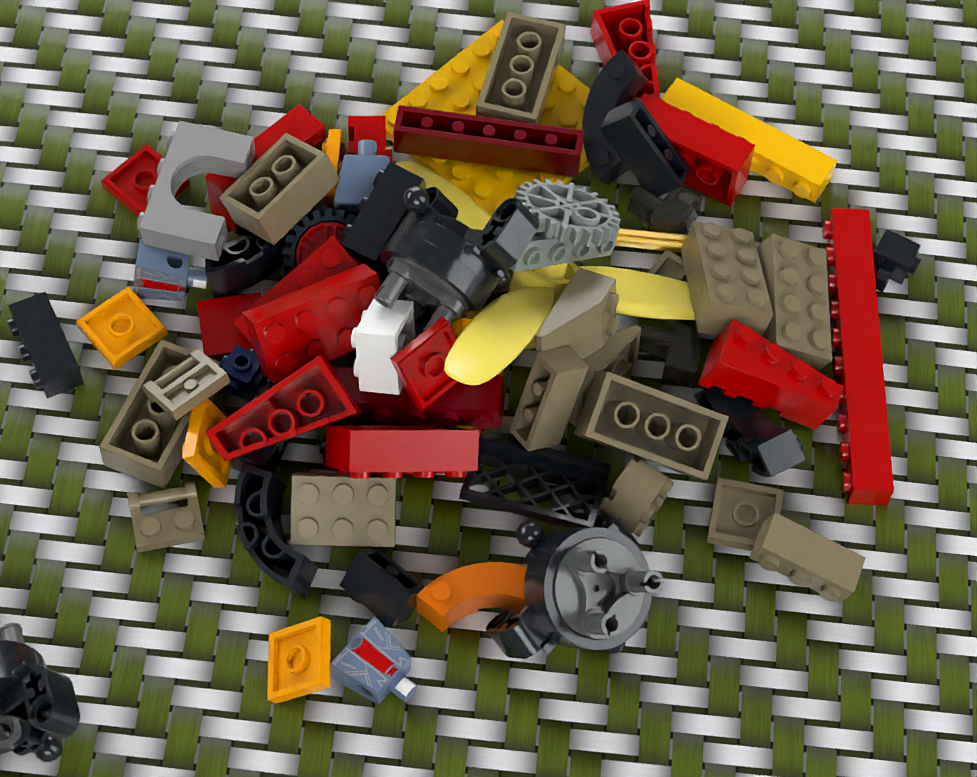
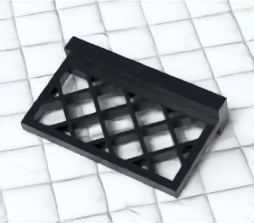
(539, 465)

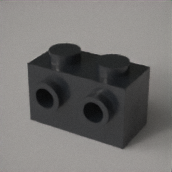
(382, 586)

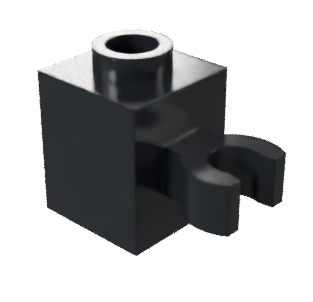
(894, 259)

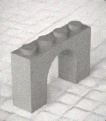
(191, 152)

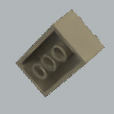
(522, 69)
(725, 278)
(798, 298)
(651, 425)
(144, 436)

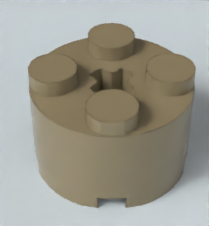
(637, 495)

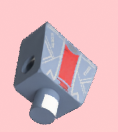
(164, 274)
(374, 665)

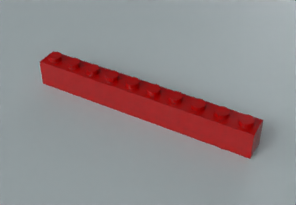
(858, 358)

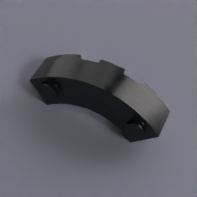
(613, 87)
(243, 264)
(752, 434)
(261, 532)

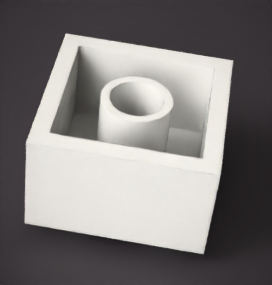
(378, 339)

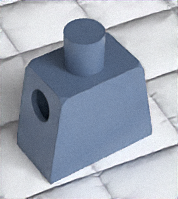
(358, 176)

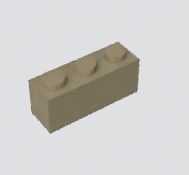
(548, 398)
(807, 558)

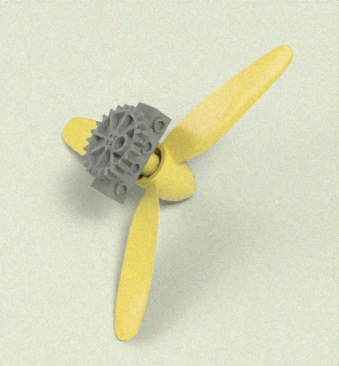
(570, 229)

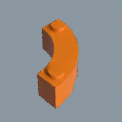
(471, 589)

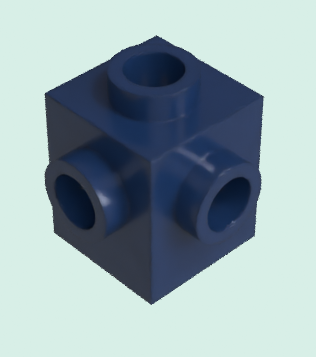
(243, 372)

